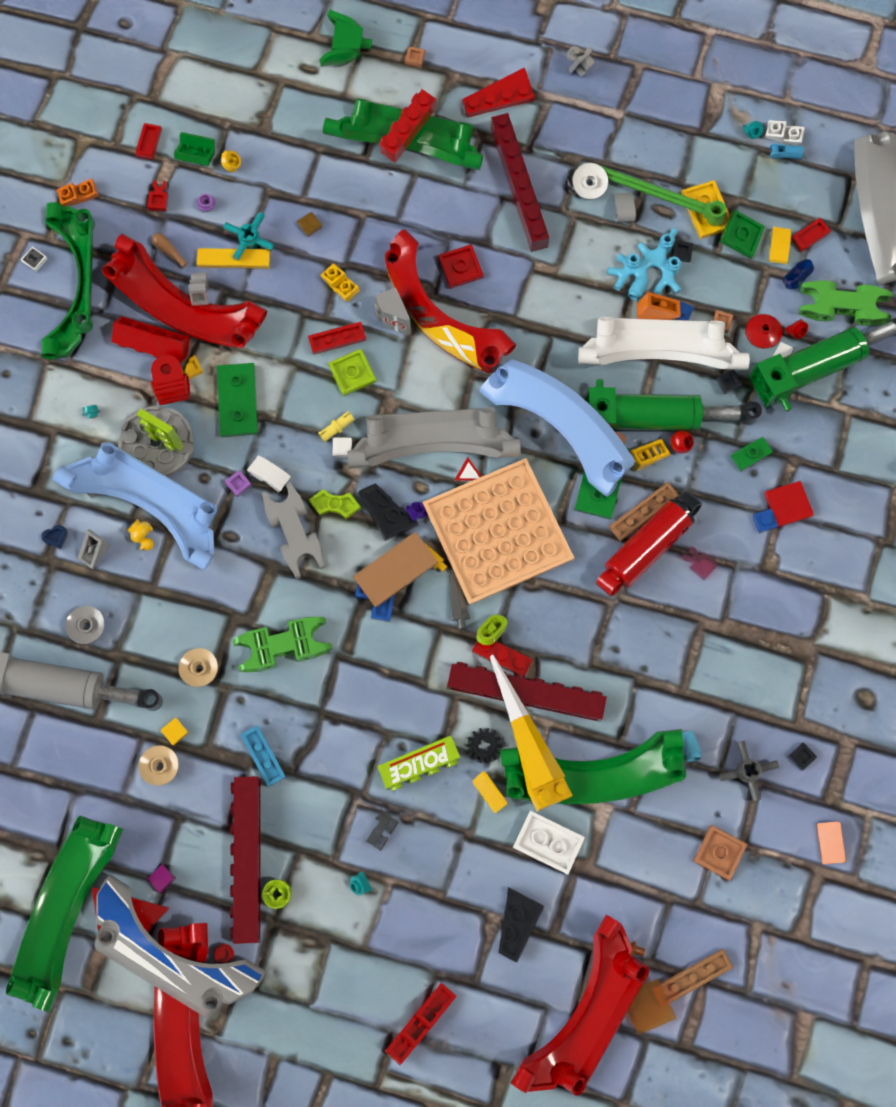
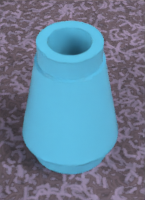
(691, 747)

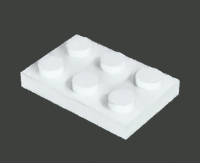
(548, 842)

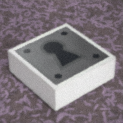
(34, 259)

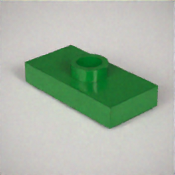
(751, 454)

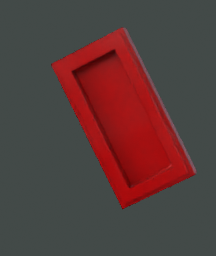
(148, 141)
(810, 235)

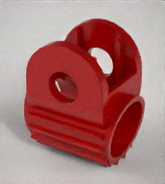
(169, 380)

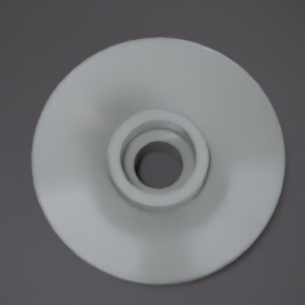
(77, 620)

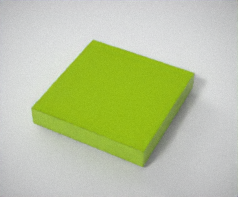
(352, 372)

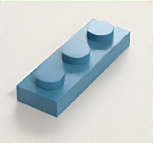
(263, 756)

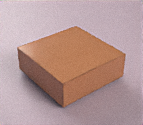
(415, 57)
(725, 317)

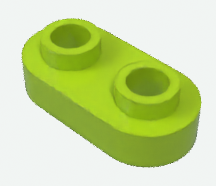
(491, 629)

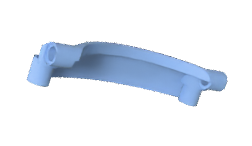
(592, 438)

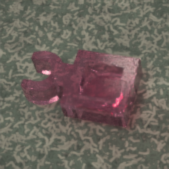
(702, 565)

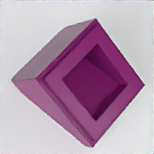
(161, 879)

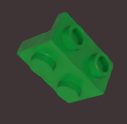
(195, 149)

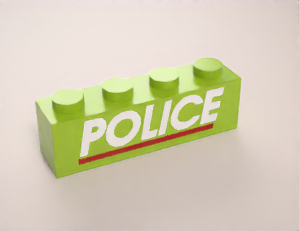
(418, 763)

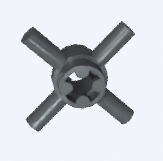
(741, 772)

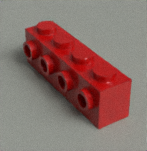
(408, 125)
(149, 339)

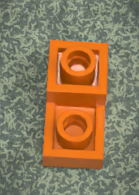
(79, 193)

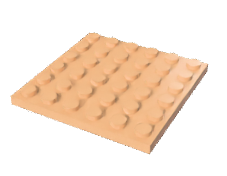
(498, 531)

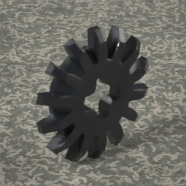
(489, 738)

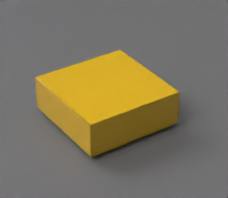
(174, 731)

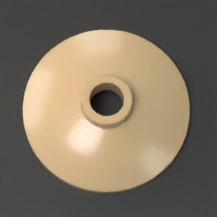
(191, 661)
(150, 760)

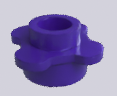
(416, 511)

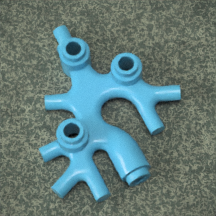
(651, 258)

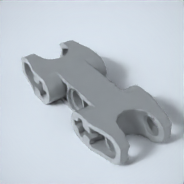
(298, 545)

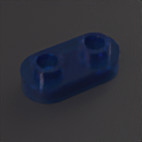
(798, 274)

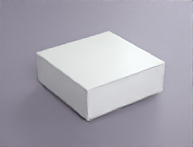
(341, 446)

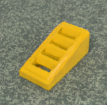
(639, 459)

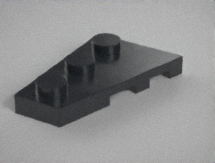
(386, 514)
(519, 922)

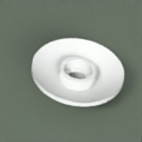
(596, 175)

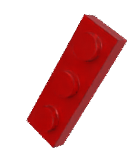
(337, 338)
(505, 656)

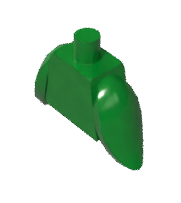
(346, 42)

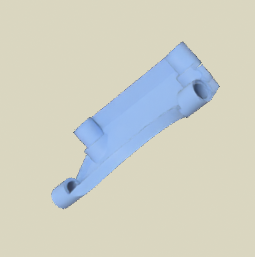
(127, 478)

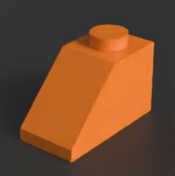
(658, 307)

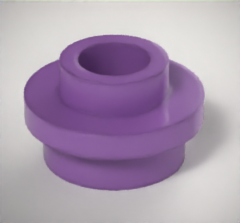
(206, 198)

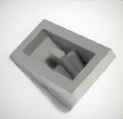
(92, 549)

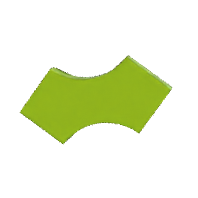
(326, 503)

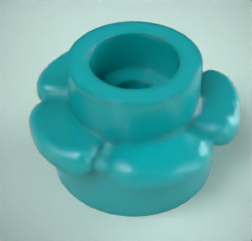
(90, 411)

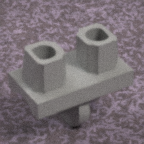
(581, 61)

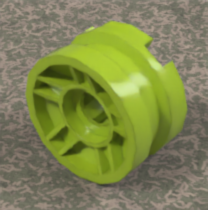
(268, 897)

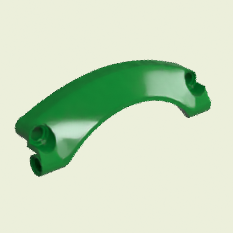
(631, 774)
(47, 934)

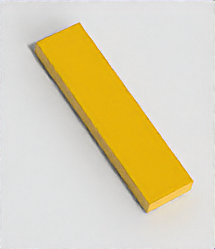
(224, 258)

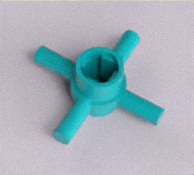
(251, 233)

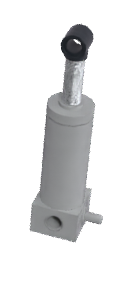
(65, 685)

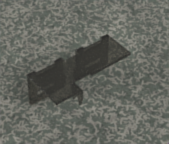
(384, 821)

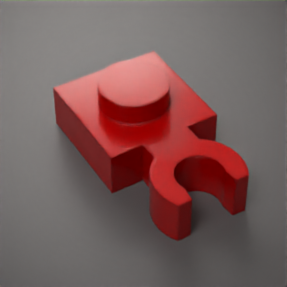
(159, 198)

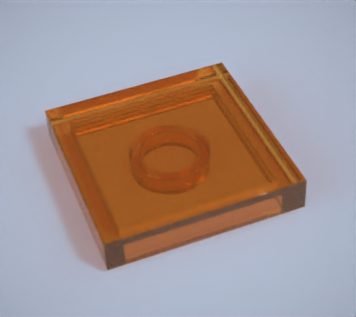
(650, 1007)

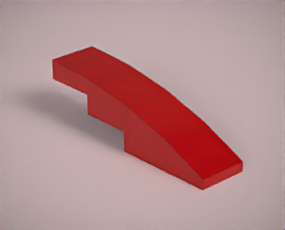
(420, 1023)

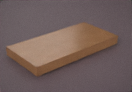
(395, 569)

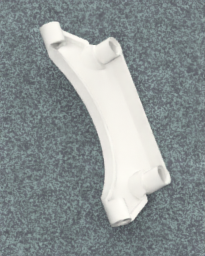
(662, 339)

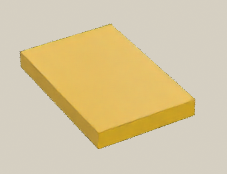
(705, 193)

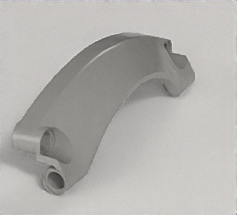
(877, 199)

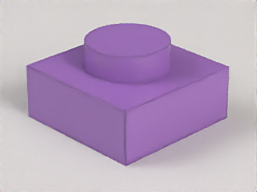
(238, 483)

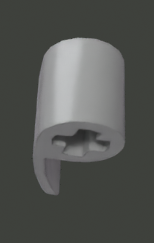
(625, 207)

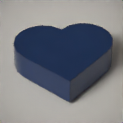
(55, 537)

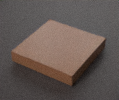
(720, 852)

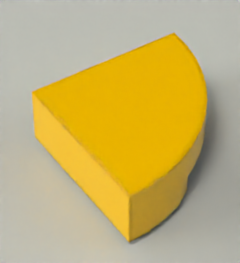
(193, 368)

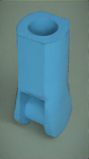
(789, 151)

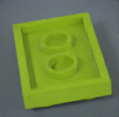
(160, 431)

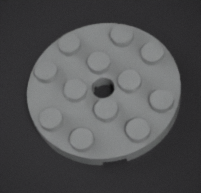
(136, 442)

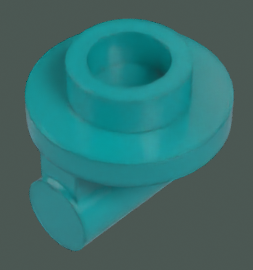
(753, 129)
(359, 884)

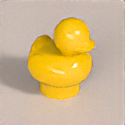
(139, 531)

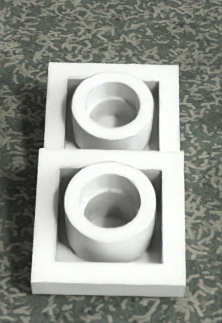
(781, 133)
(268, 472)

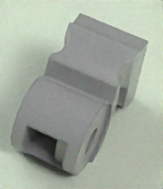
(198, 288)

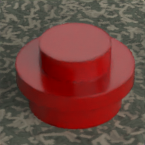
(223, 954)

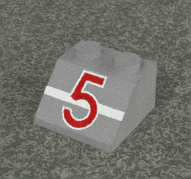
(392, 311)

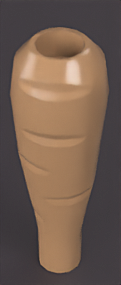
(166, 247)

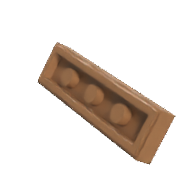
(642, 512)
(696, 975)

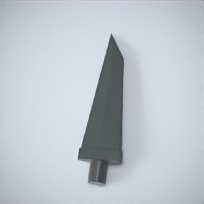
(458, 606)

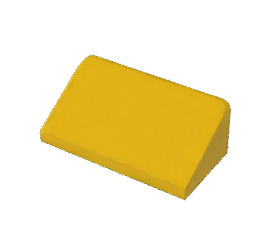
(489, 792)

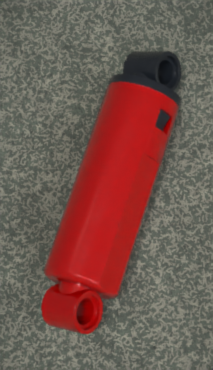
(649, 543)

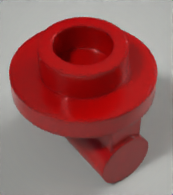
(797, 329)

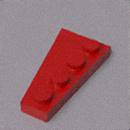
(505, 93)

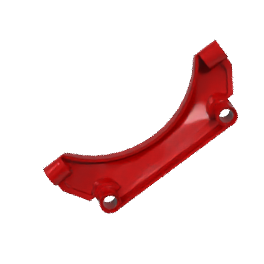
(584, 1039)

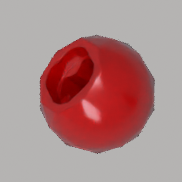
(682, 442)

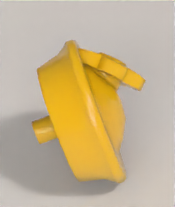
(230, 160)

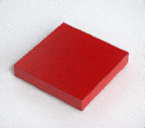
(460, 266)
(789, 503)

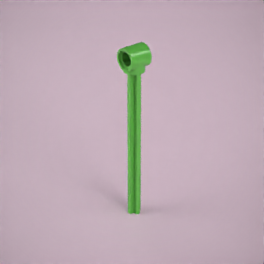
(675, 198)

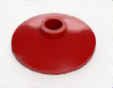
(760, 337)

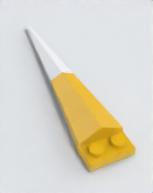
(541, 771)

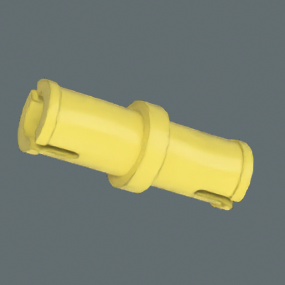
(336, 426)

